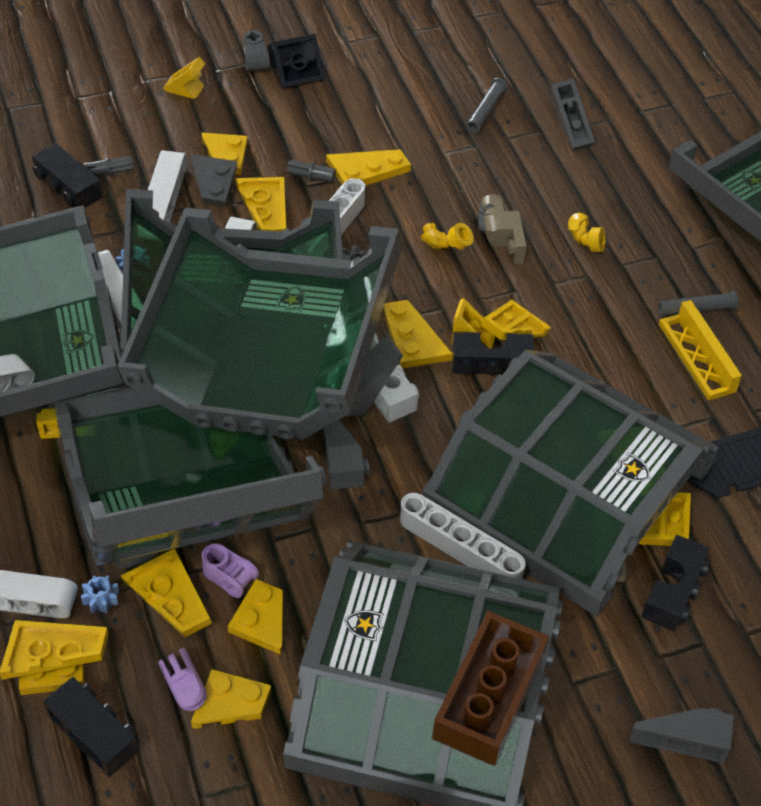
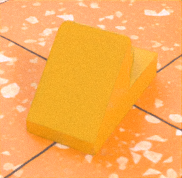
(186, 80)

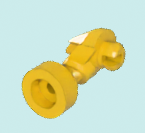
(458, 236)
(594, 239)

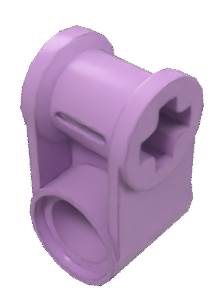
(233, 571)

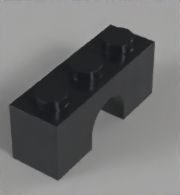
(472, 357)
(668, 602)

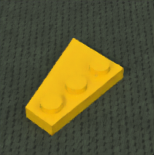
(413, 336)

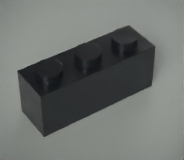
(67, 176)
(92, 726)

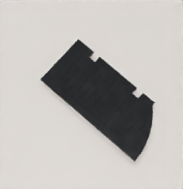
(735, 465)

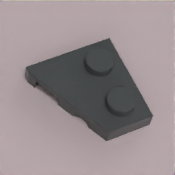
(214, 178)

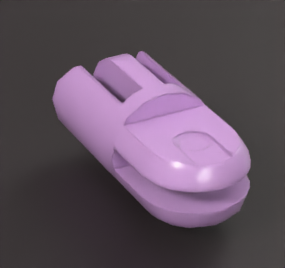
(185, 683)

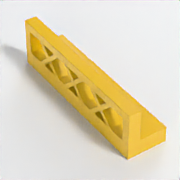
(707, 351)

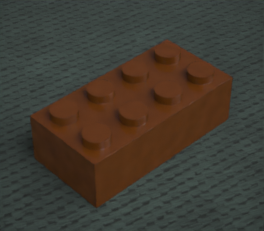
(490, 688)

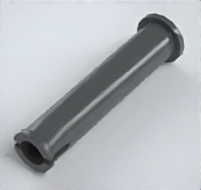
(497, 88)
(702, 303)

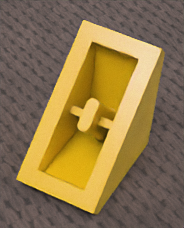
(469, 320)

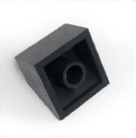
(296, 60)

